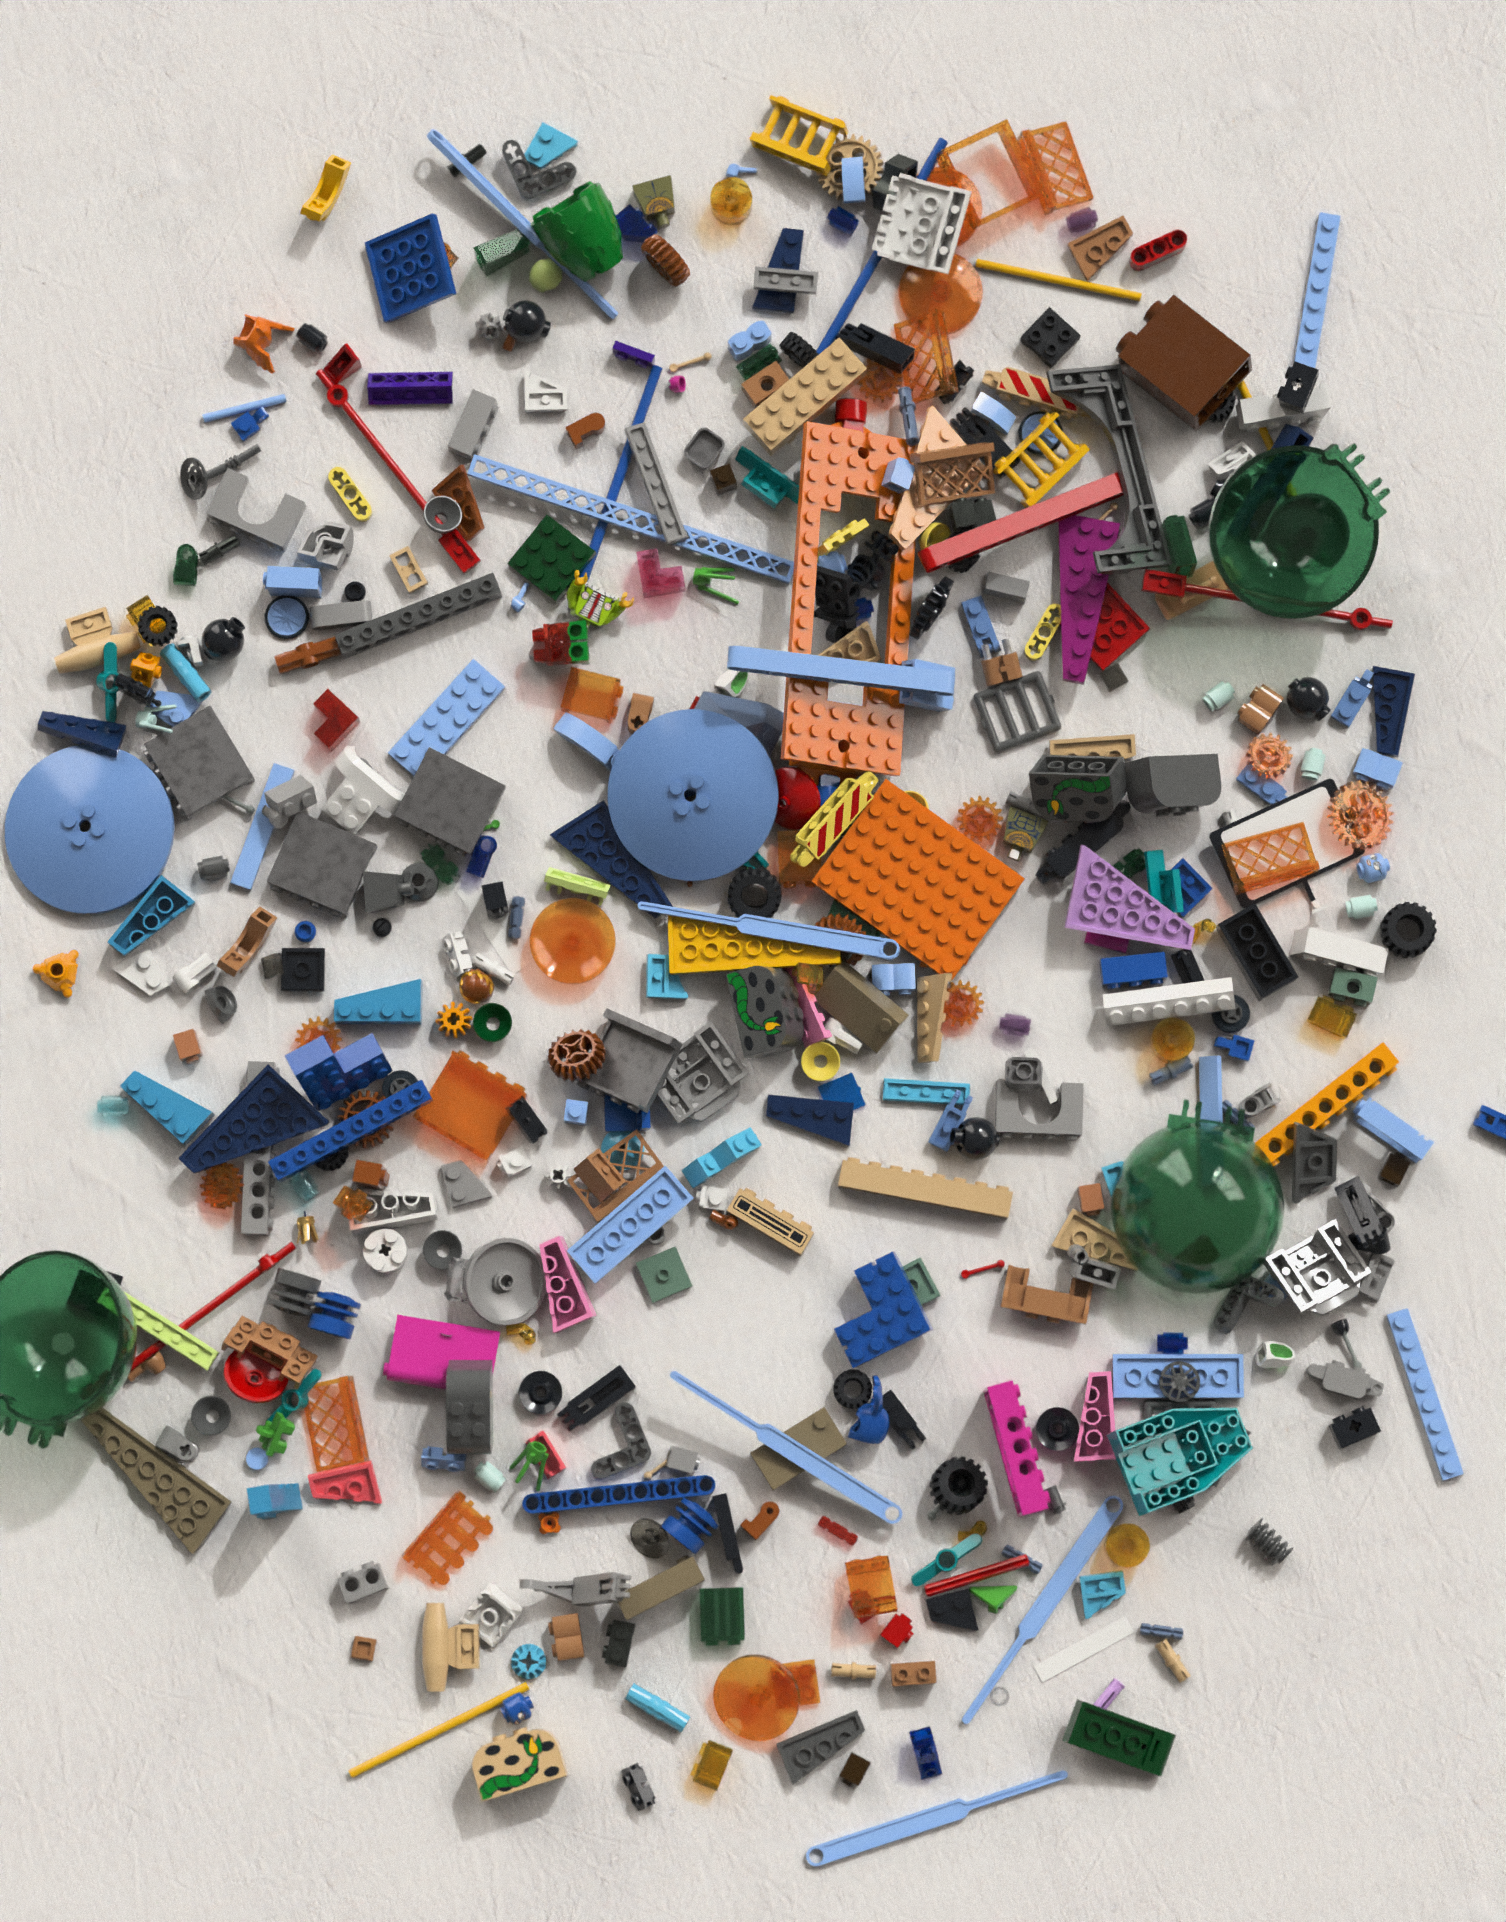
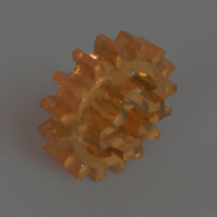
(886, 382)
(1259, 757)
(989, 819)
(972, 997)
(313, 1027)
(229, 1181)

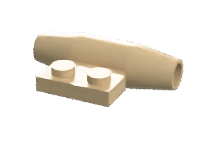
(90, 634)
(445, 1647)

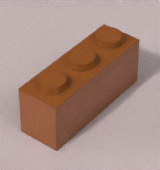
(370, 1175)

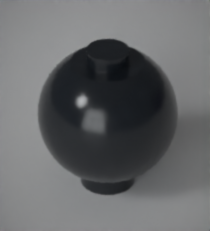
(526, 322)
(223, 639)
(1308, 698)
(975, 1138)

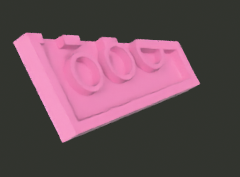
(812, 1020)

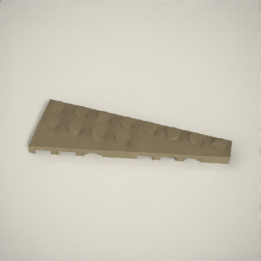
(174, 1492)

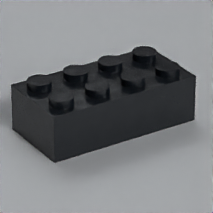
(1257, 952)

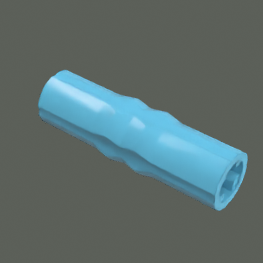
(185, 672)
(657, 1707)

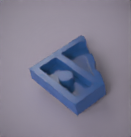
(1193, 886)

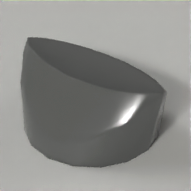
(221, 1002)

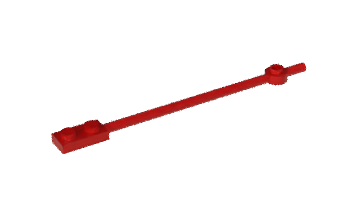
(452, 542)
(1176, 586)
(265, 1264)

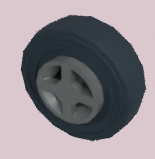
(1241, 1017)
(397, 1081)

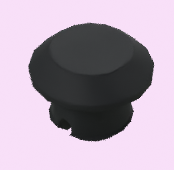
(382, 927)

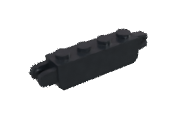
(1093, 835)

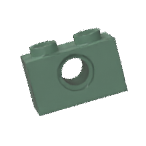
(1365, 983)

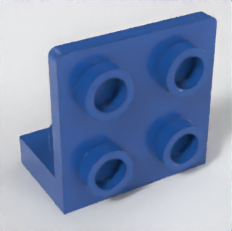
(621, 1118)

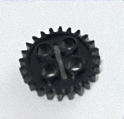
(931, 608)

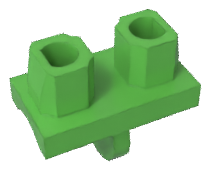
(271, 1434)

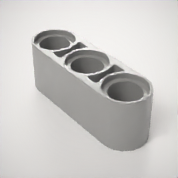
(340, 615)

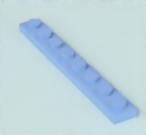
(1317, 289)
(1424, 1394)

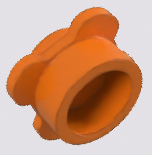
(553, 1527)

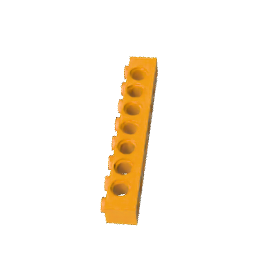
(1380, 1055)

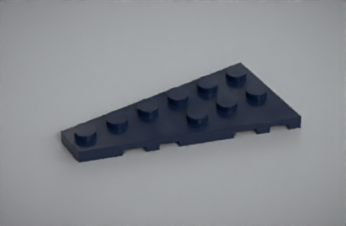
(596, 844)

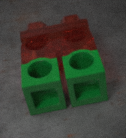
(563, 643)

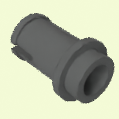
(1056, 1502)

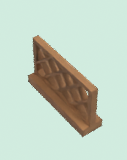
(953, 454)
(623, 1193)

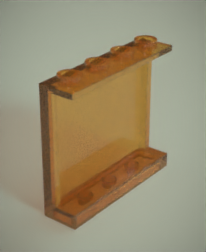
(470, 1105)

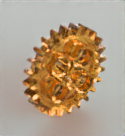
(1347, 801)

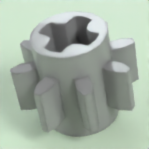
(488, 326)

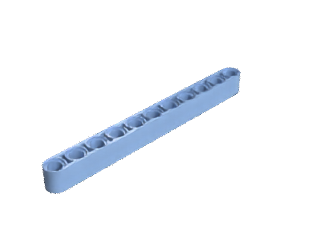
(840, 670)

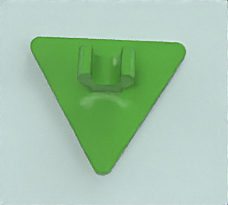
(993, 1595)

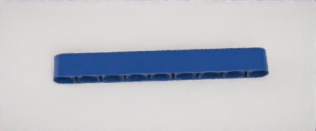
(608, 1490)

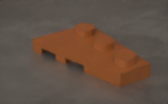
(458, 488)

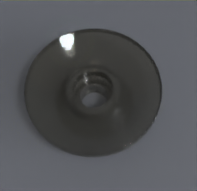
(649, 1538)

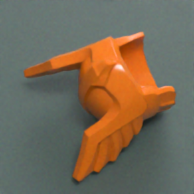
(256, 337)

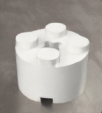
(374, 1245)

